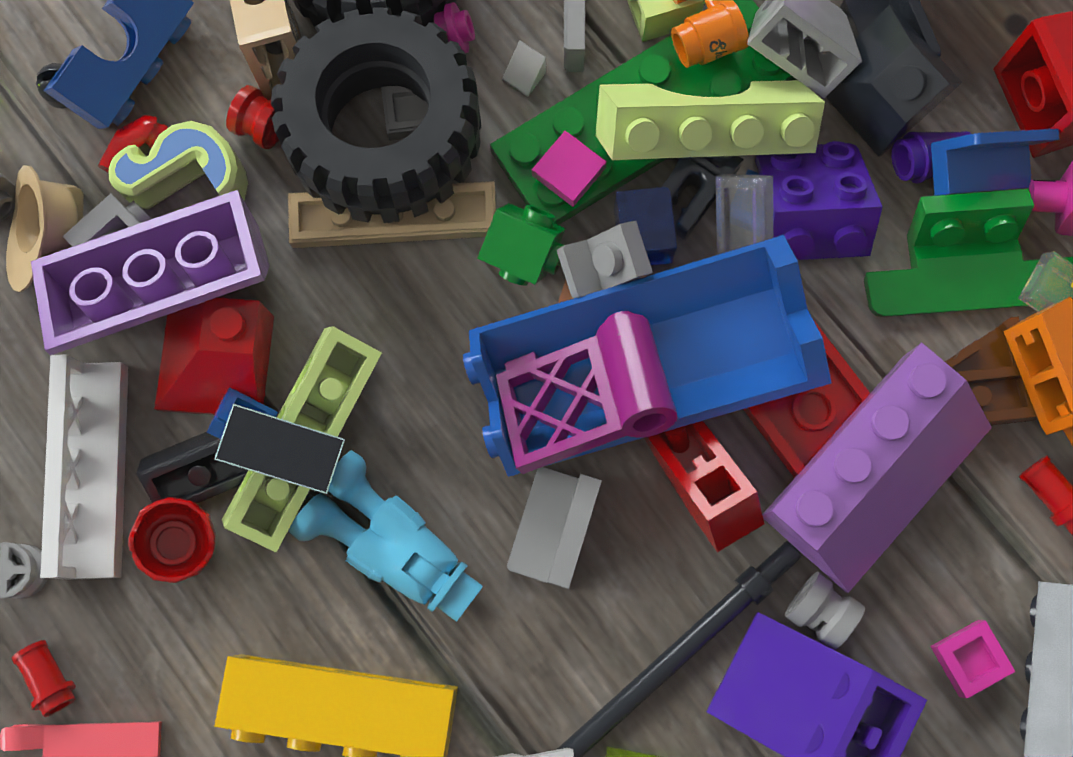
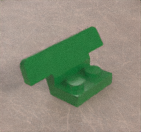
(960, 257)

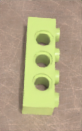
(319, 401)

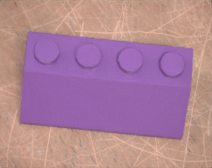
(147, 271)
(880, 467)

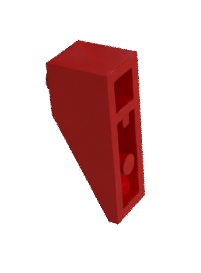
(708, 483)

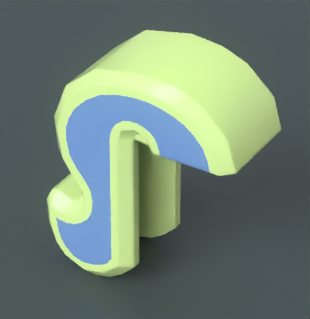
(174, 161)

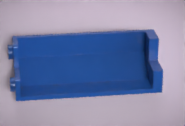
(723, 327)

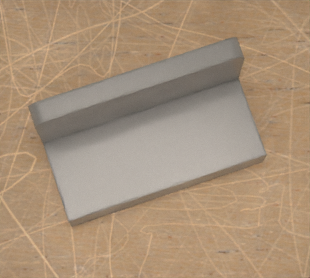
(553, 527)

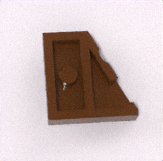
(995, 377)

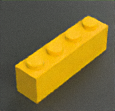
(334, 708)

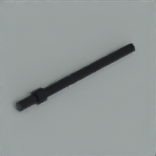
(751, 587)

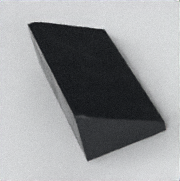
(188, 471)

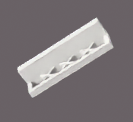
(84, 470)

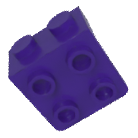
(823, 201)

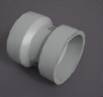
(825, 611)

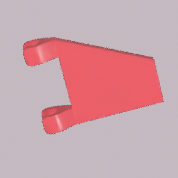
(85, 739)

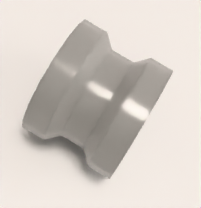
(30, 567)

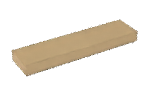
(460, 216)

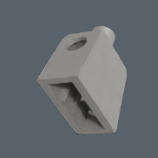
(796, 36)

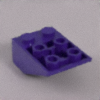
(812, 698)

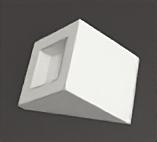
(525, 69)

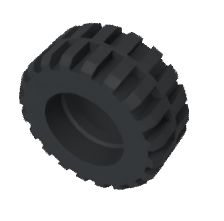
(368, 55)

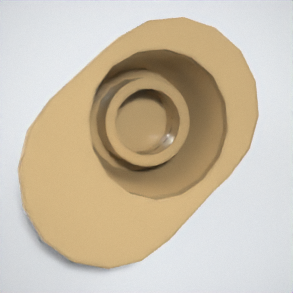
(39, 221)

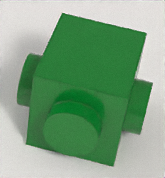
(522, 244)

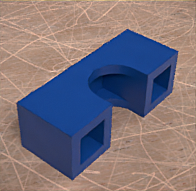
(102, 88)

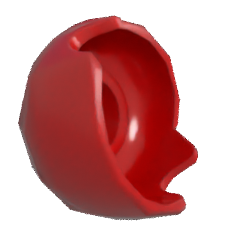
(172, 540)

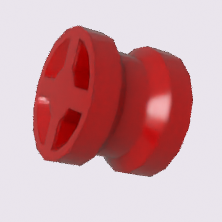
(252, 116)

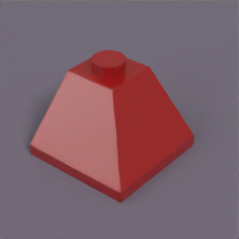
(212, 350)

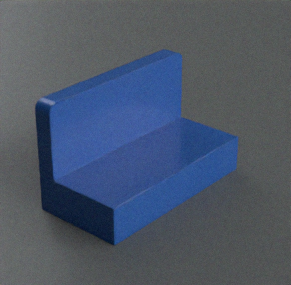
(986, 161)

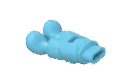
(394, 547)

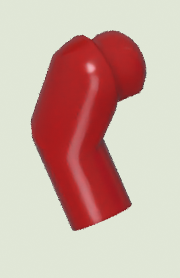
(138, 132)

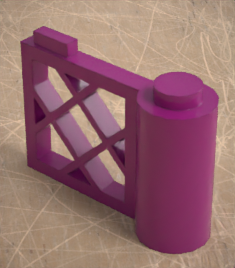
(628, 382)

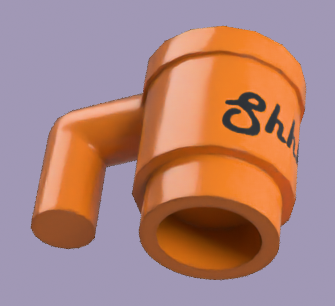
(710, 33)

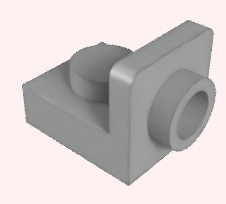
(105, 219)
(604, 260)

